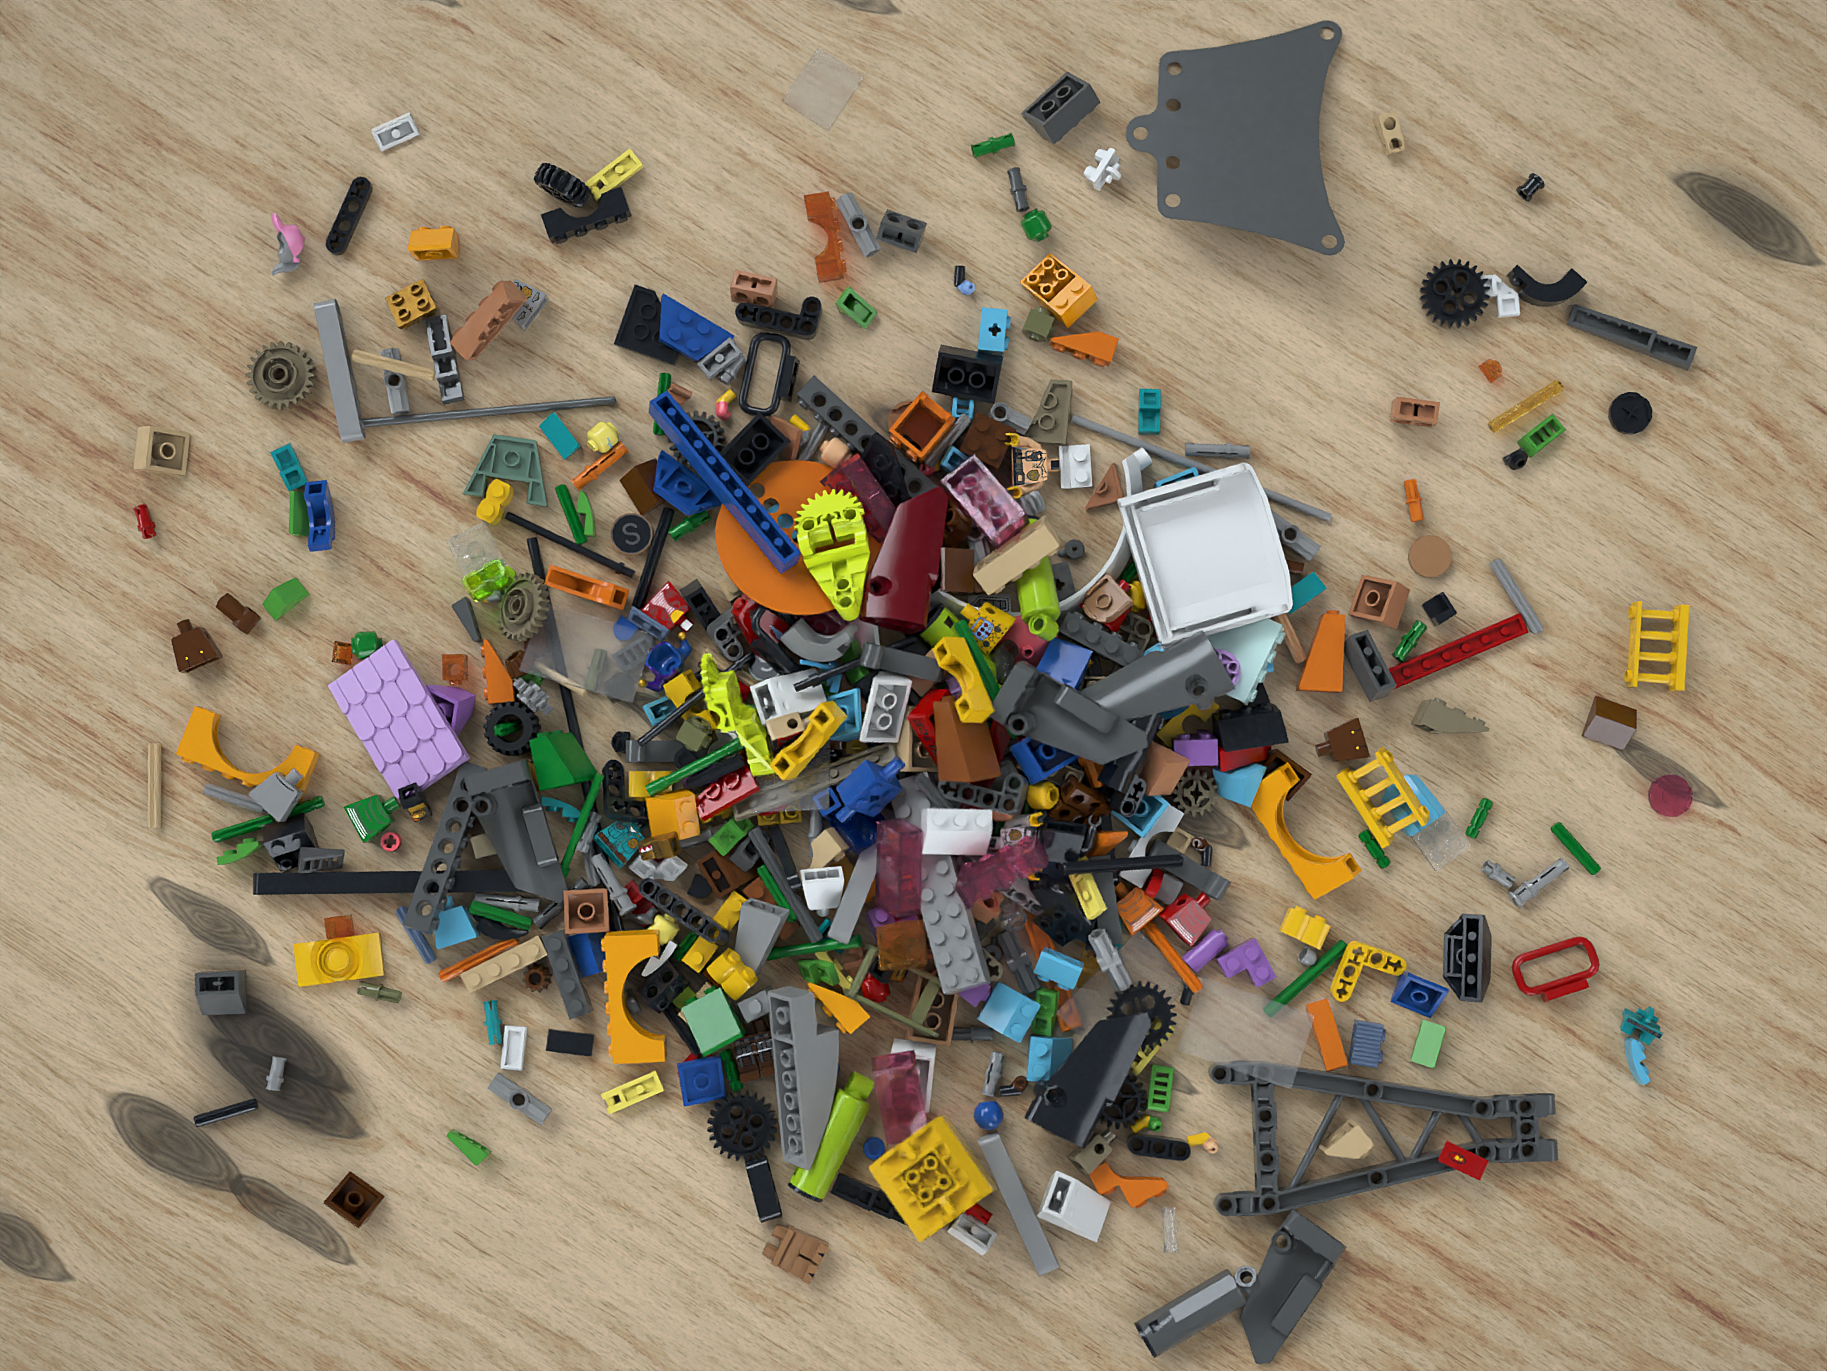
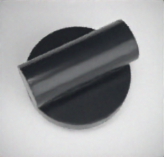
(1516, 459)
(619, 741)

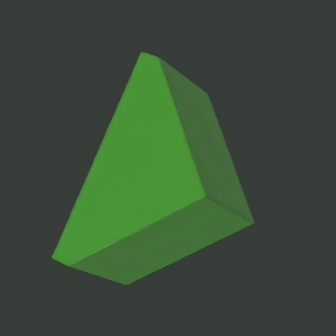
(284, 598)

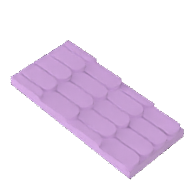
(398, 720)

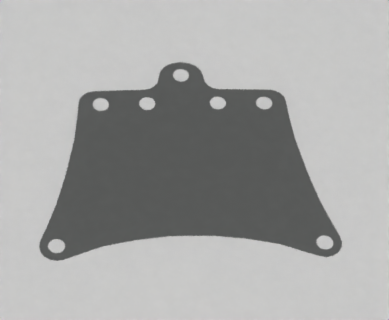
(1246, 136)

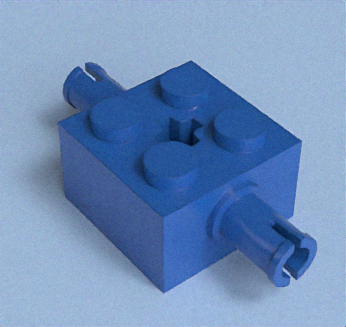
(869, 788)

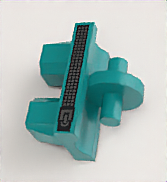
(1644, 1021)

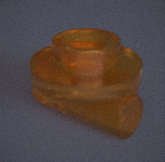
(1491, 369)

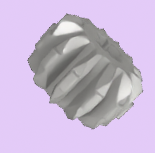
(1031, 503)

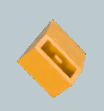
(1059, 290)
(844, 1009)

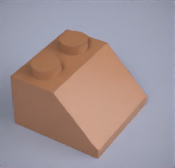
(1379, 601)

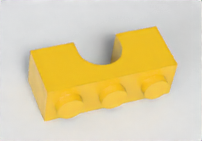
(683, 688)
(1174, 725)

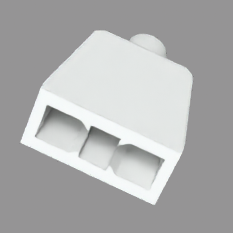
(822, 888)

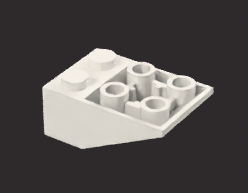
(778, 696)
(1073, 1206)

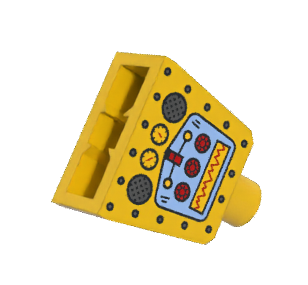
(987, 624)

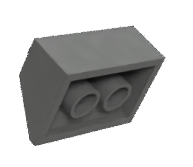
(1061, 107)

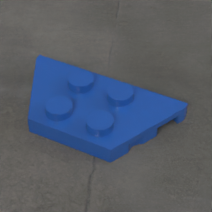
(688, 331)
(682, 486)

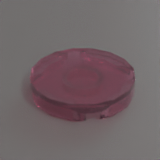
(1670, 795)

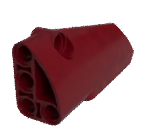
(907, 565)

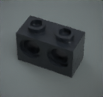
(663, 986)

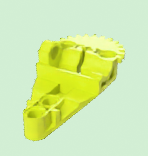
(839, 570)
(725, 699)

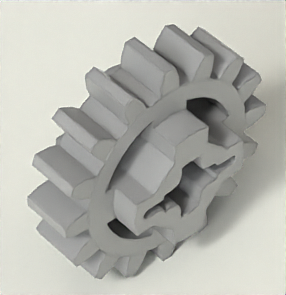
(533, 696)

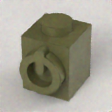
(1039, 324)
(695, 733)

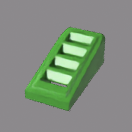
(1530, 442)
(1150, 1096)
(471, 1149)

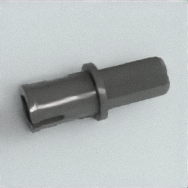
(972, 1034)

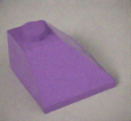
(454, 703)

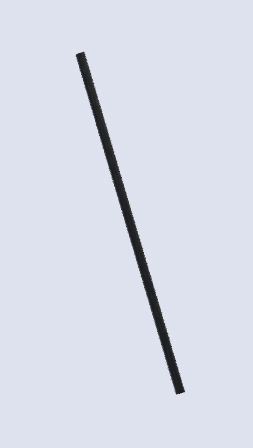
(573, 727)

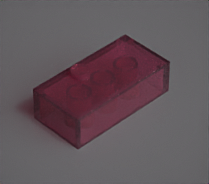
(985, 501)
(898, 867)
(899, 1095)

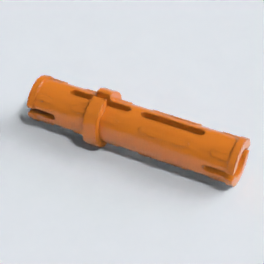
(600, 465)

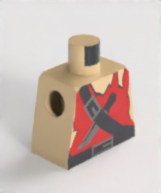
(785, 730)

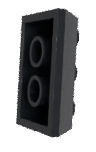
(967, 374)
(754, 448)
(1249, 727)

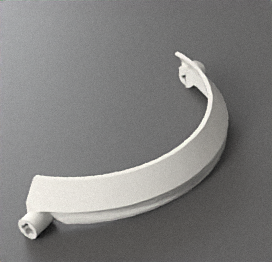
(1114, 566)

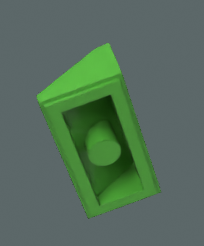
(298, 515)
(1428, 1043)

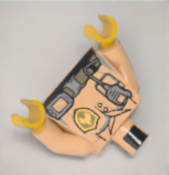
(1028, 465)

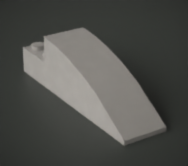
(804, 1072)

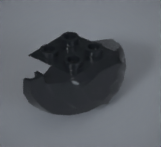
(1063, 912)

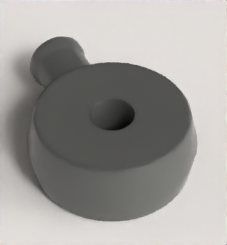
(1069, 552)
(993, 947)
(633, 1002)

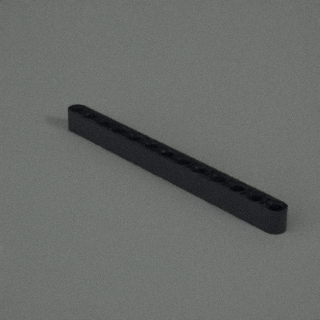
(375, 882)

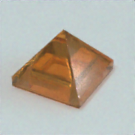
(342, 653)

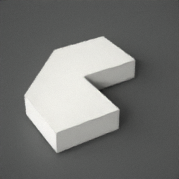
(1506, 299)
(667, 869)

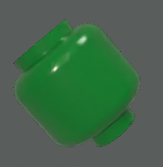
(1036, 225)
(365, 644)

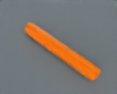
(1173, 957)
(477, 959)

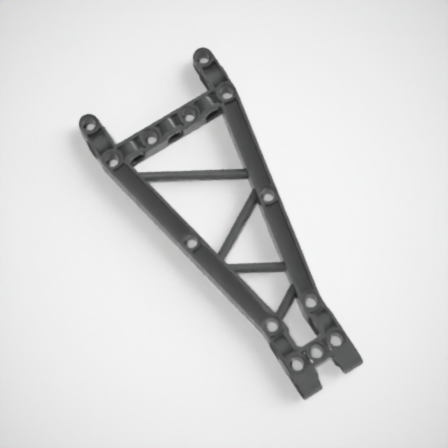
(1391, 1172)

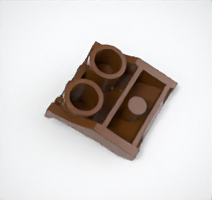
(956, 525)

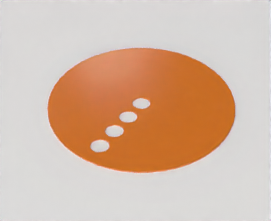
(749, 568)

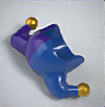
(666, 662)

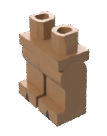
(797, 1252)

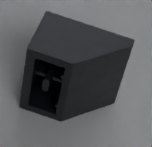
(286, 838)

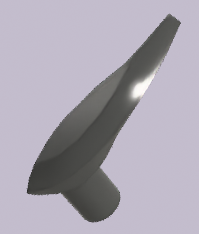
(643, 918)

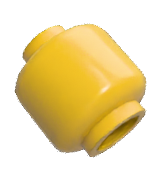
(1137, 596)
(1042, 795)

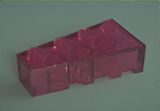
(857, 479)

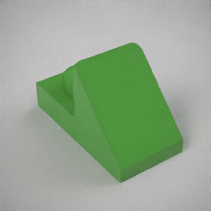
(855, 307)

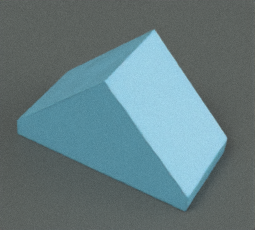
(952, 459)
(659, 709)

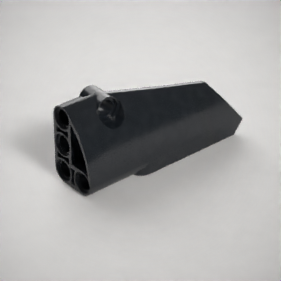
(1088, 1079)

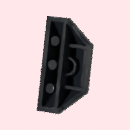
(1468, 957)

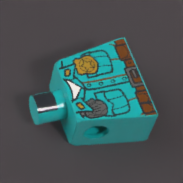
(620, 840)

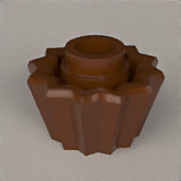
(513, 664)
(537, 977)

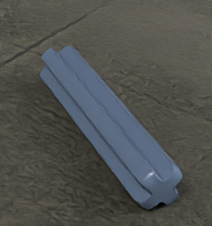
(417, 938)

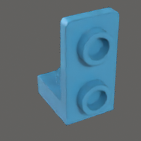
(834, 682)

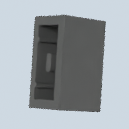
(221, 992)

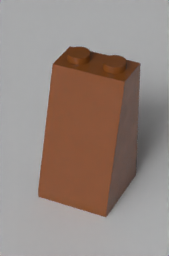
(963, 748)

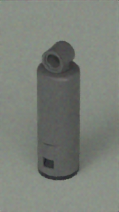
(1196, 1309)

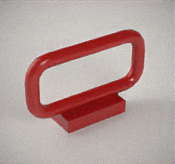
(1561, 986)

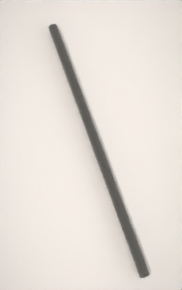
(490, 411)

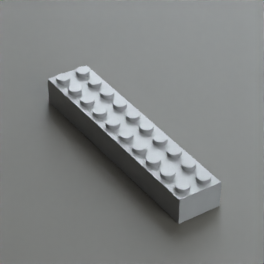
(946, 919)

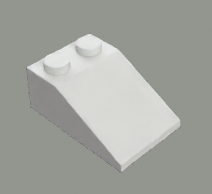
(925, 1058)

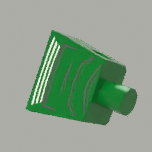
(372, 815)

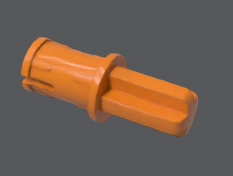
(1413, 500)

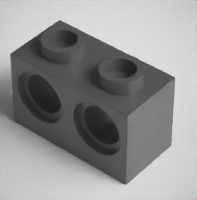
(901, 231)

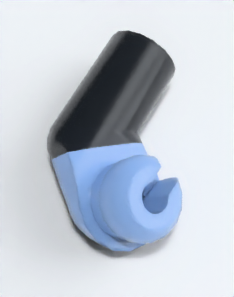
(961, 283)

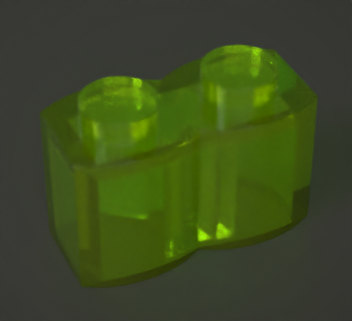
(484, 582)

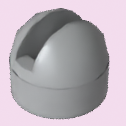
(1307, 956)

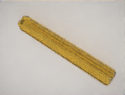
(1525, 406)

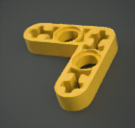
(1363, 958)

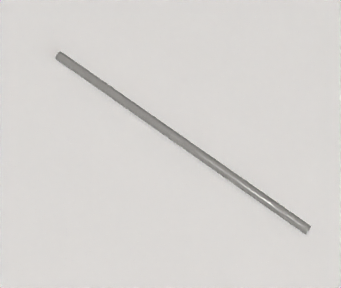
(1191, 463)

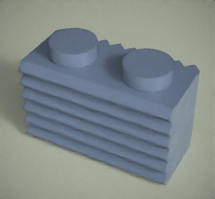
(1366, 1043)

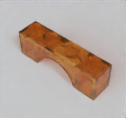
(820, 211)

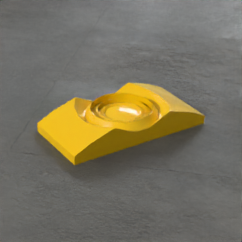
(339, 959)

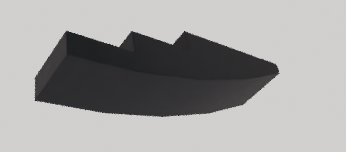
(865, 1196)

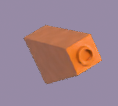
(1325, 656)

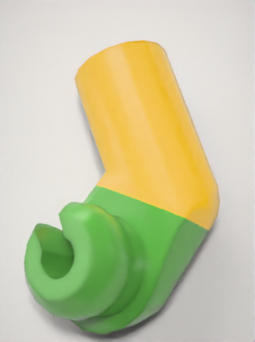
(1147, 1121)

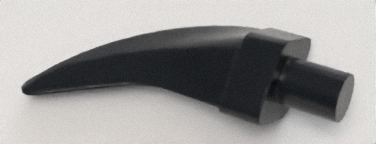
(497, 930)

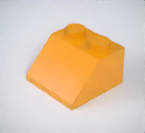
(434, 243)
(673, 813)

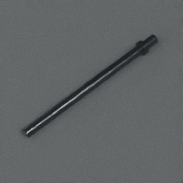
(619, 568)
(737, 665)

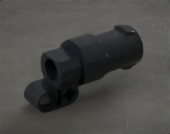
(1125, 771)

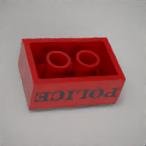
(923, 720)

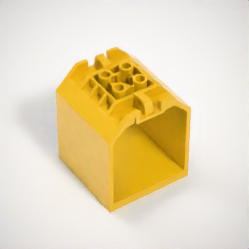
(932, 1177)

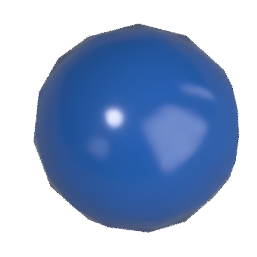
(988, 1115)

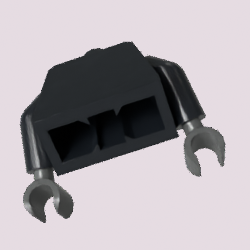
(1064, 839)

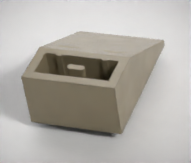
(1436, 717)

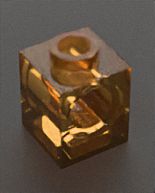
(448, 661)

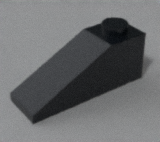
(700, 604)

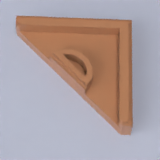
(791, 432)
(1107, 491)

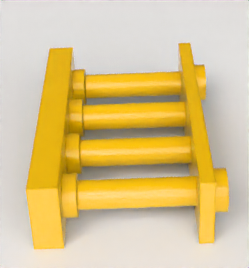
(1675, 658)
(1373, 815)

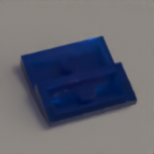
(859, 831)

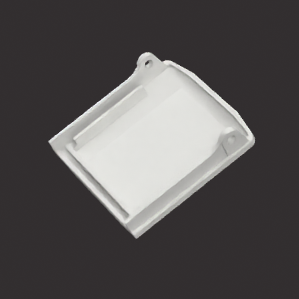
(1207, 554)

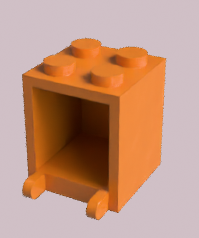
(924, 424)

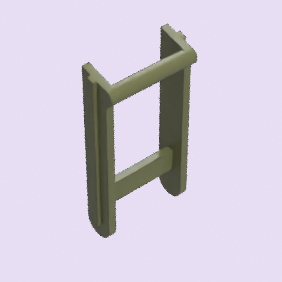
(922, 1006)

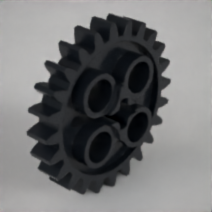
(1435, 300)
(1160, 1009)
(724, 1118)

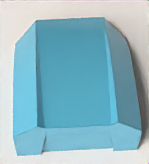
(1424, 796)

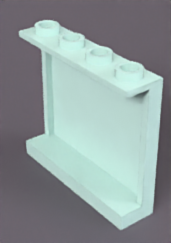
(1254, 649)

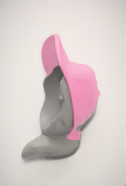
(291, 245)

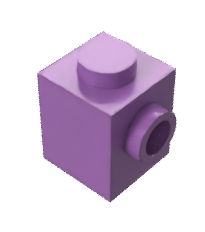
(976, 994)

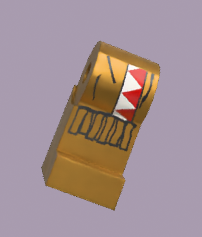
(659, 846)

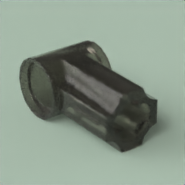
(1003, 657)

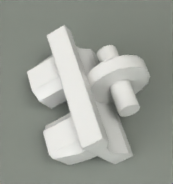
(1105, 171)

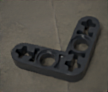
(618, 800)

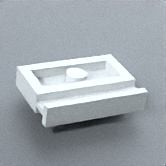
(1075, 466)

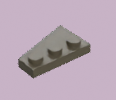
(1052, 417)

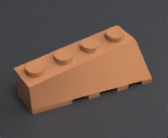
(488, 320)

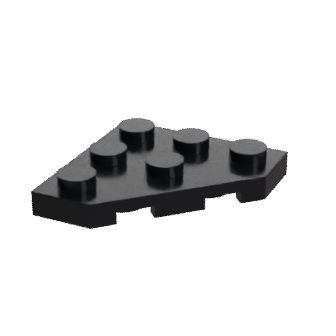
(641, 327)
(884, 465)

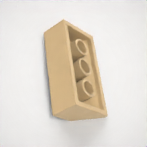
(1016, 556)

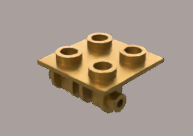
(411, 304)

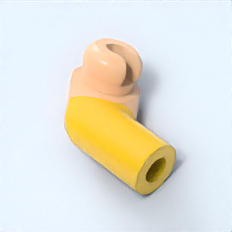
(1204, 1140)

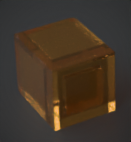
(339, 926)

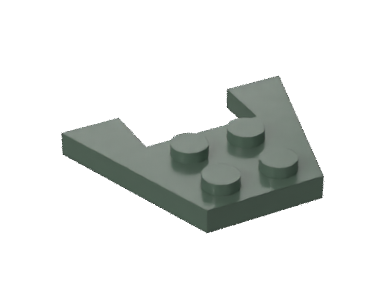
(510, 460)

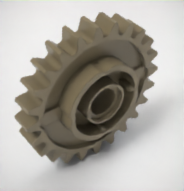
(265, 372)
(523, 607)

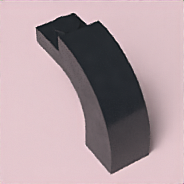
(1546, 294)

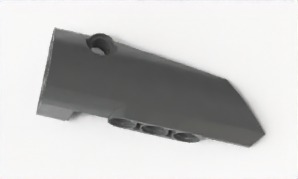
(1165, 681)
(1063, 717)
(518, 828)
(1288, 1284)

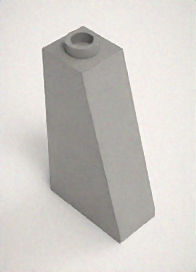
(758, 931)

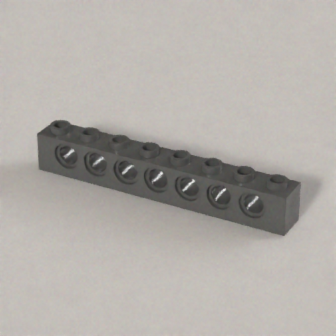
(814, 389)
(414, 918)

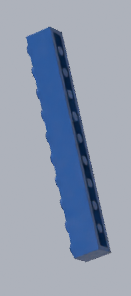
(724, 482)

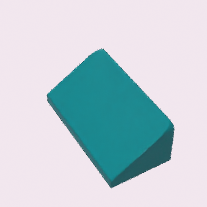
(559, 436)

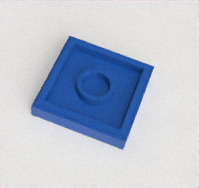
(701, 1080)

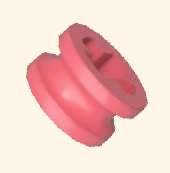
(387, 836)

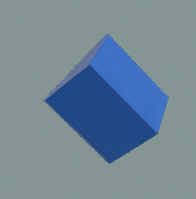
(588, 952)
(1418, 994)

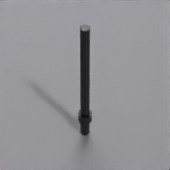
(816, 679)

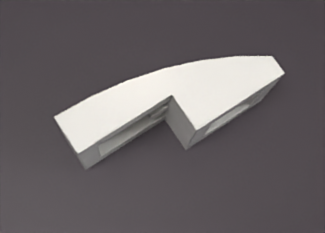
(655, 961)

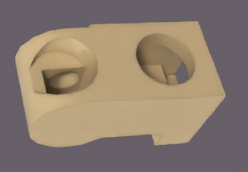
(1390, 132)

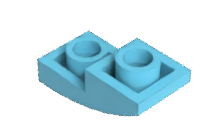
(1634, 1054)

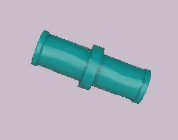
(492, 1022)

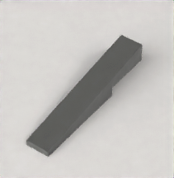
(1633, 337)

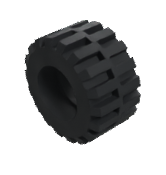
(502, 712)

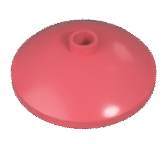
(1025, 640)

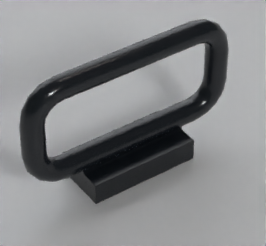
(785, 378)
(769, 649)

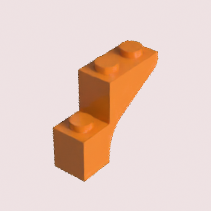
(586, 587)
(1135, 1188)

